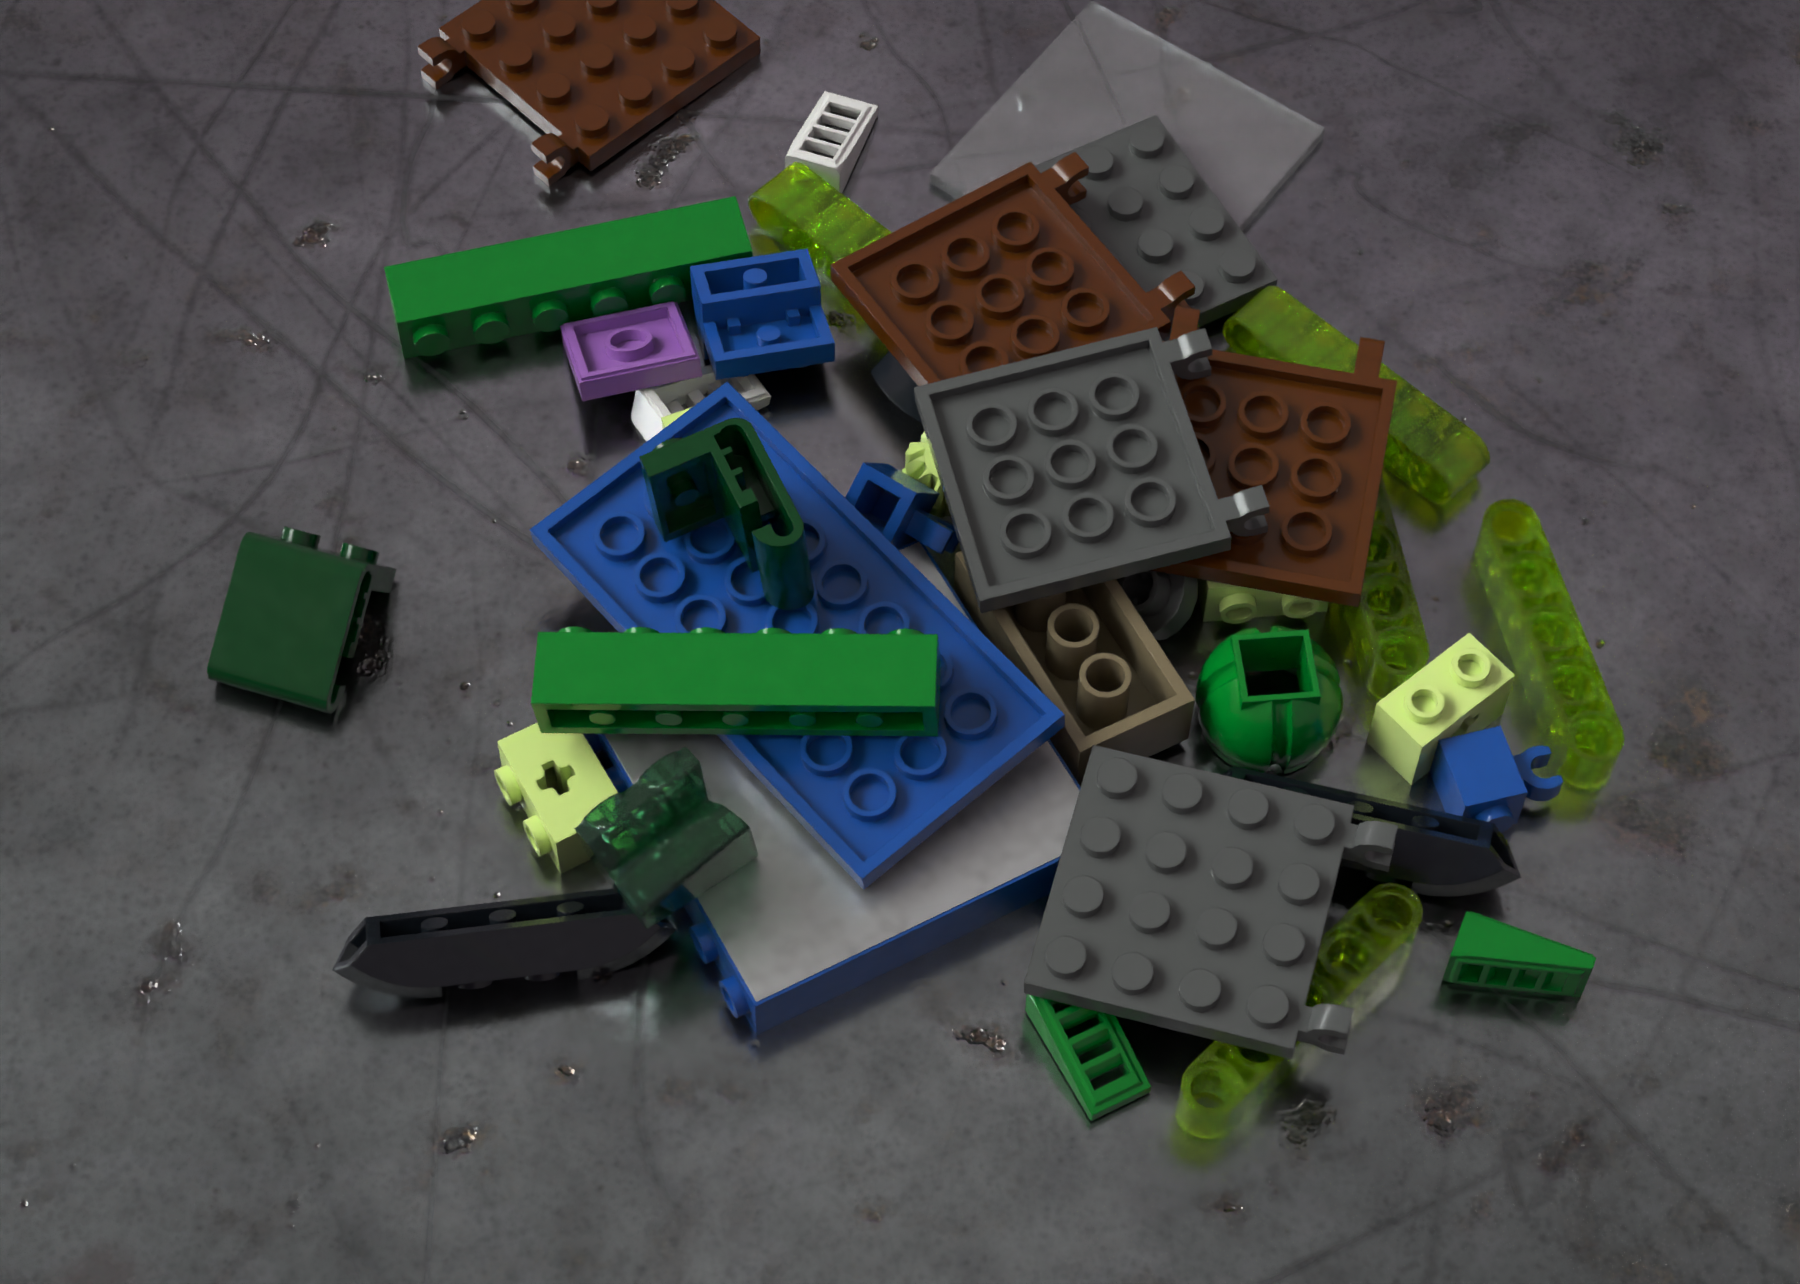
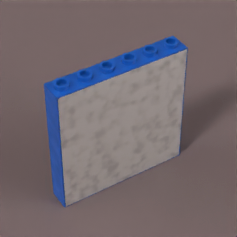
(800, 927)

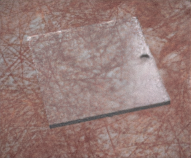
(1115, 74)

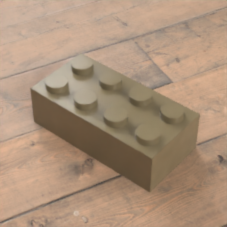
(1094, 664)

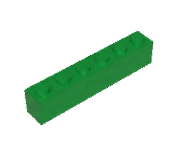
(559, 277)
(737, 682)

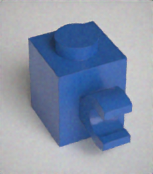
(900, 508)
(1485, 781)

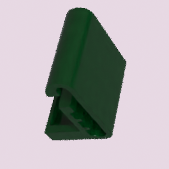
(732, 478)
(294, 616)

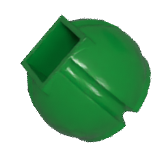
(1273, 727)

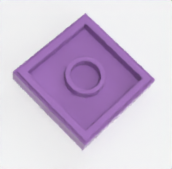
(630, 350)

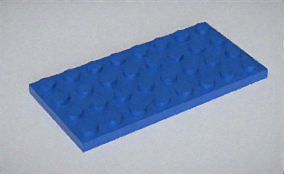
(854, 794)

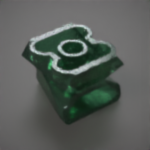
(665, 838)

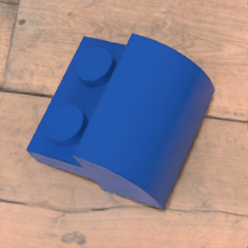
(760, 314)

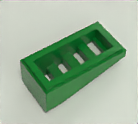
(1514, 959)
(1065, 1052)

